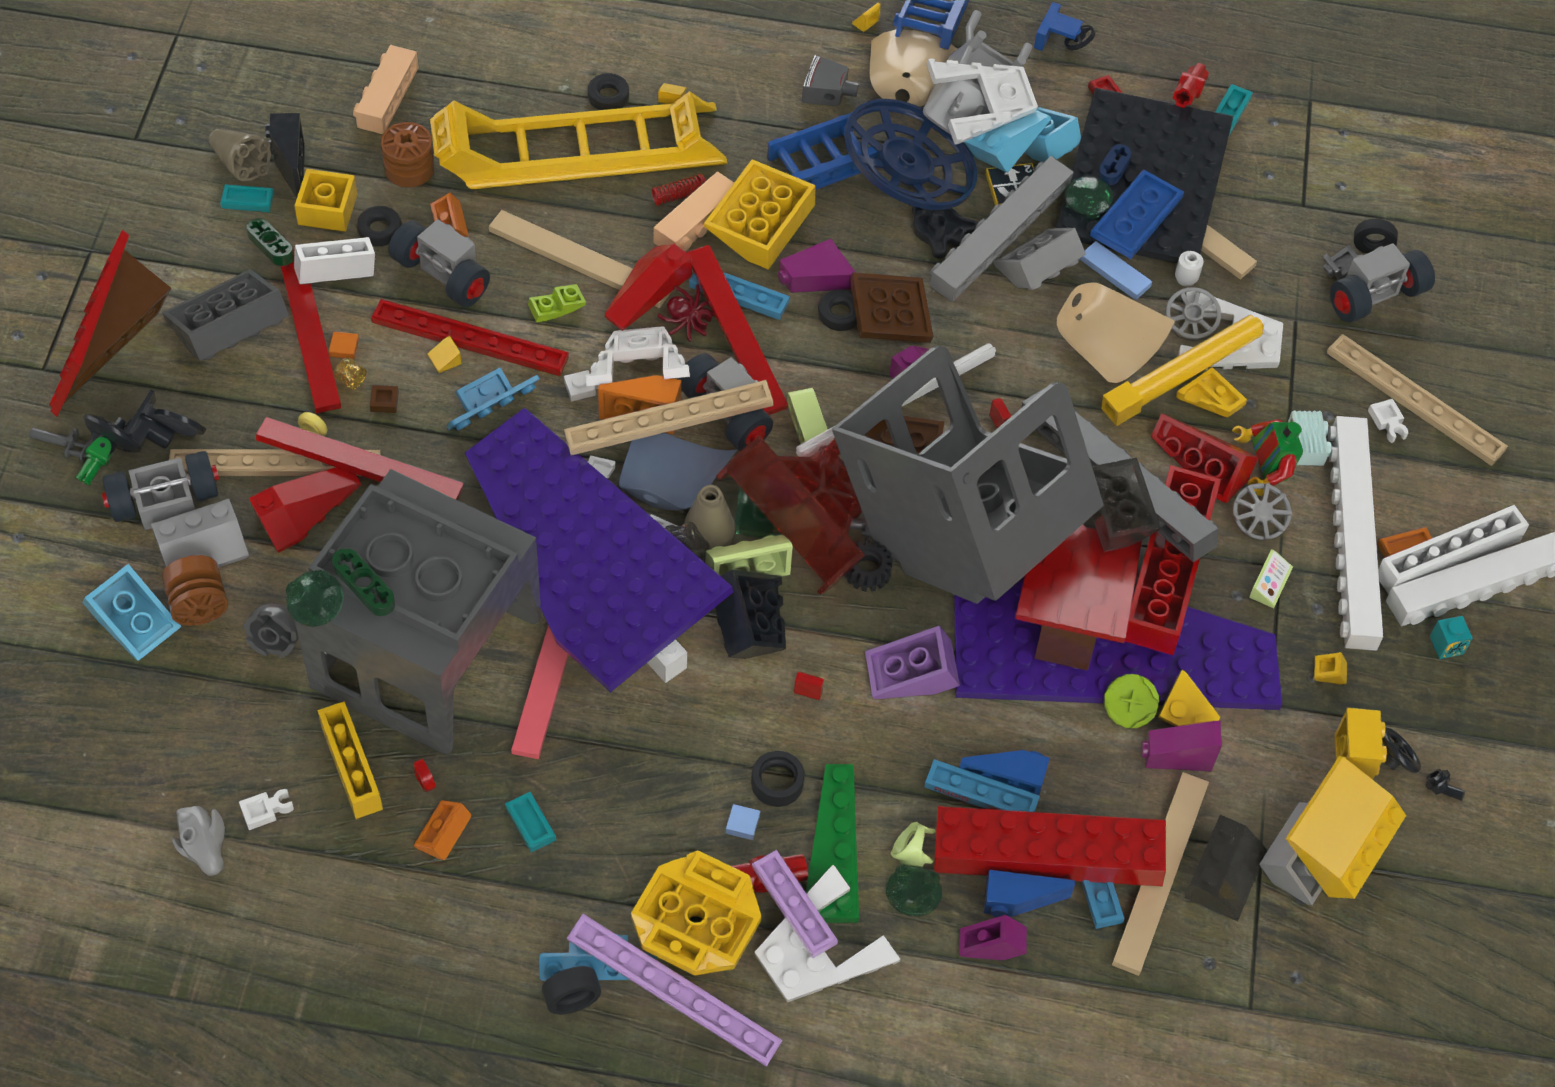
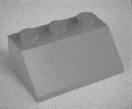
(1041, 257)
(203, 531)
(1285, 866)

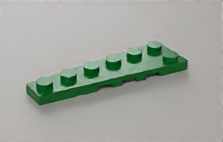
(836, 841)

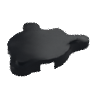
(940, 228)

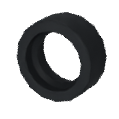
(777, 759)
(571, 990)

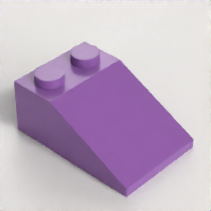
(913, 666)

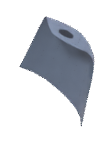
(670, 470)

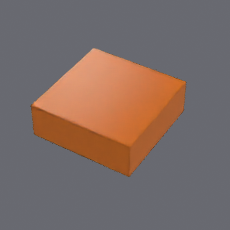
(343, 345)

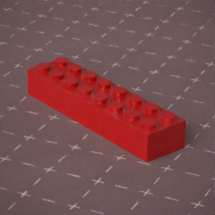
(1168, 574)
(1051, 845)

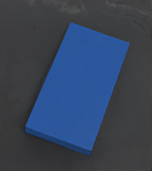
(1137, 214)

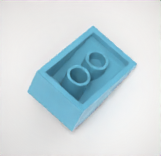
(1056, 138)
(1008, 142)
(131, 612)

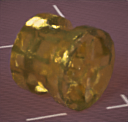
(350, 373)

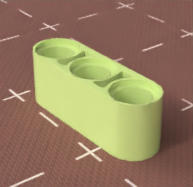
(806, 414)

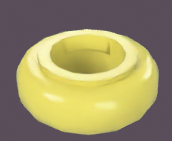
(312, 423)

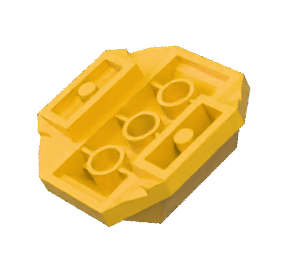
(703, 889)

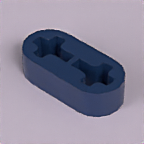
(1111, 163)

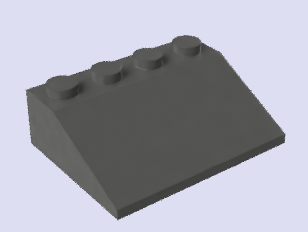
(226, 314)

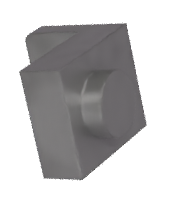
(1339, 263)

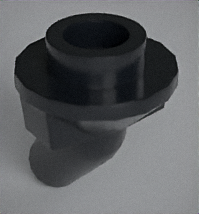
(1439, 783)

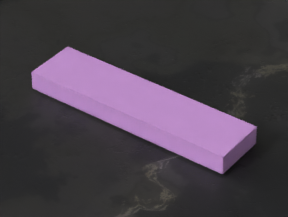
(794, 904)

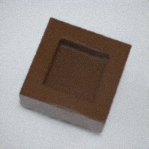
(384, 399)

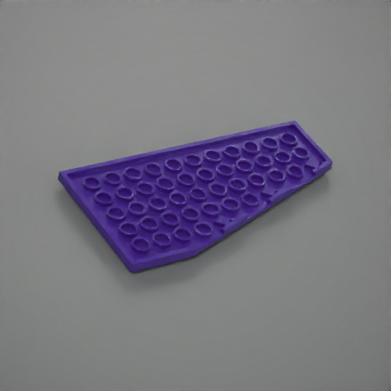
(607, 570)
(1222, 657)

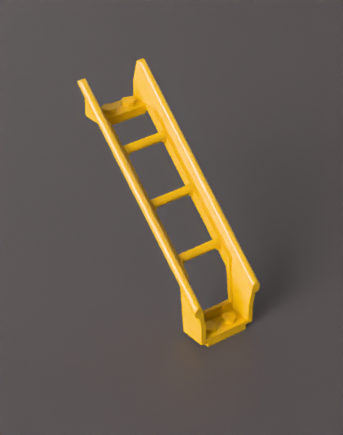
(455, 122)

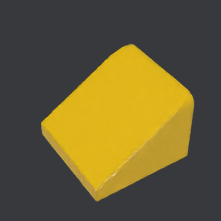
(868, 18)
(670, 93)
(445, 355)
(1331, 668)

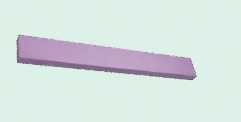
(674, 990)

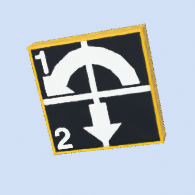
(1002, 182)

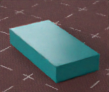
(247, 198)
(530, 822)

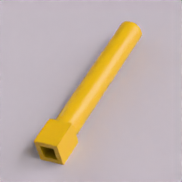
(1129, 398)

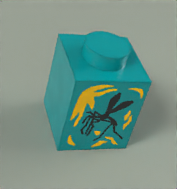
(1451, 637)

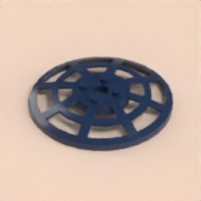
(906, 158)

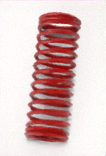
(658, 200)

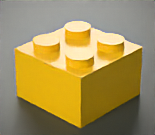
(326, 200)
(1360, 740)

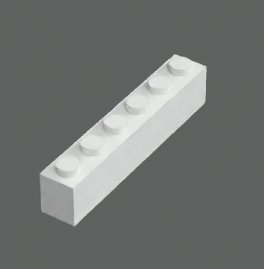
(1454, 547)

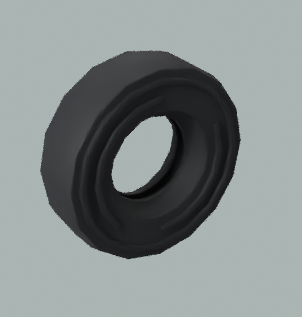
(608, 80)
(378, 213)
(1374, 226)
(832, 321)

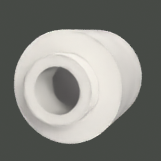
(1189, 268)

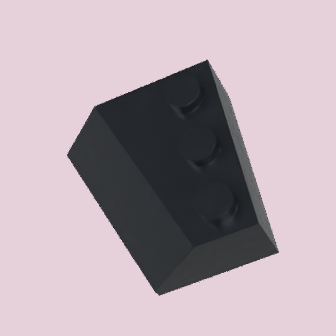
(752, 615)

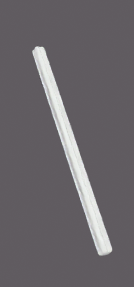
(962, 365)

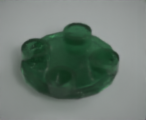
(1089, 196)
(314, 598)
(914, 890)

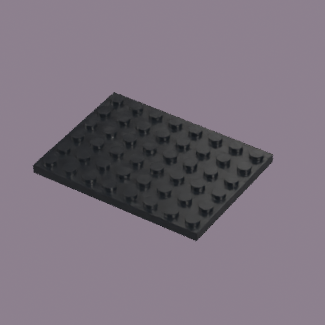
(1165, 140)

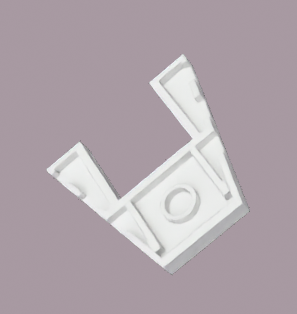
(1004, 90)
(638, 344)
(1258, 354)
(793, 967)

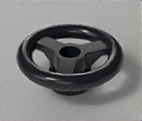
(1400, 752)

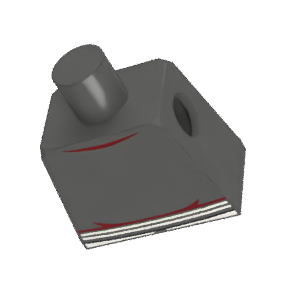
(827, 83)

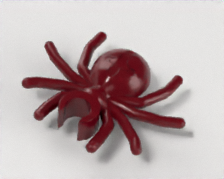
(688, 313)

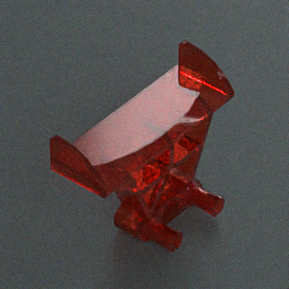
(806, 501)

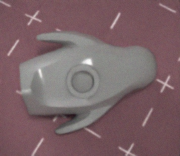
(201, 838)

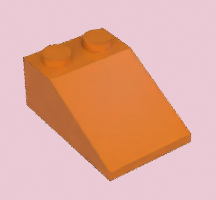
(637, 395)

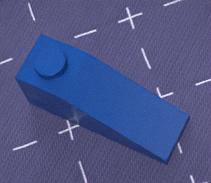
(1015, 768)
(1018, 893)

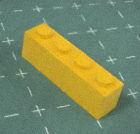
(350, 760)

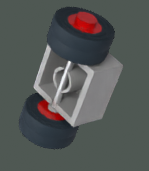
(444, 256)
(1378, 278)
(710, 377)
(160, 489)

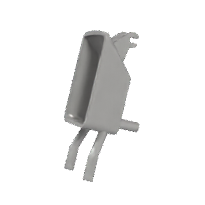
(965, 97)

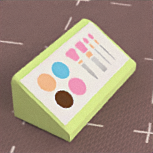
(1271, 579)

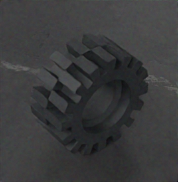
(874, 578)

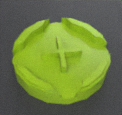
(1131, 701)

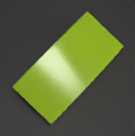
(562, 302)

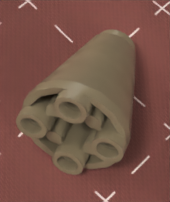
(242, 153)
(712, 517)

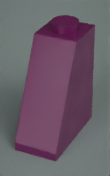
(816, 269)
(1183, 747)

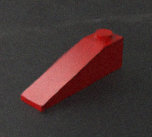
(649, 283)
(1205, 455)
(297, 505)

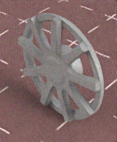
(1193, 313)
(1262, 511)

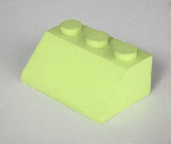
(766, 556)

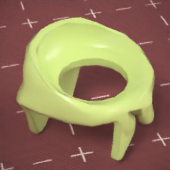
(912, 853)

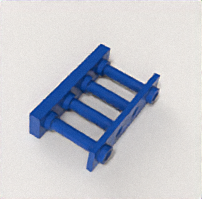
(950, 19)
(821, 173)

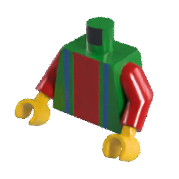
(1277, 448)

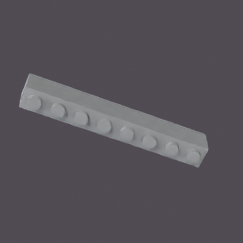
(1000, 229)

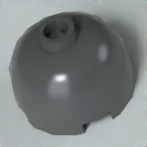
(271, 630)

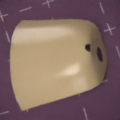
(908, 53)
(1113, 332)

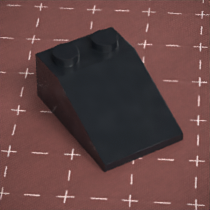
(287, 147)

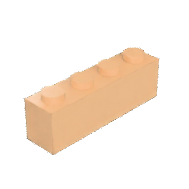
(386, 89)
(687, 220)

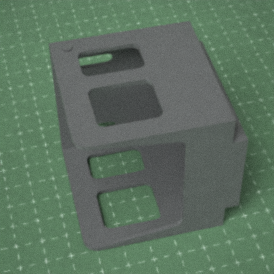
(974, 502)
(450, 587)

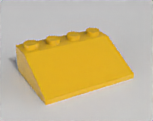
(761, 212)
(1345, 829)

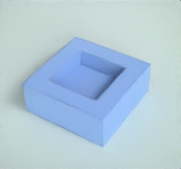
(743, 822)

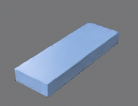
(1116, 270)

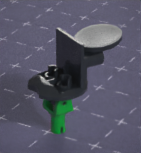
(148, 423)

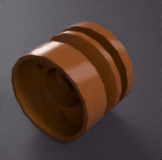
(407, 154)
(194, 590)

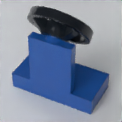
(1064, 26)

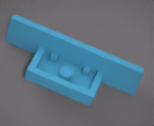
(486, 393)
(555, 962)

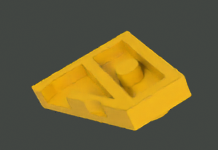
(1212, 394)
(1187, 704)

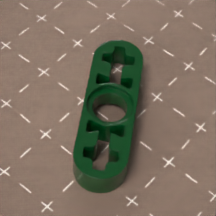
(269, 233)
(365, 594)

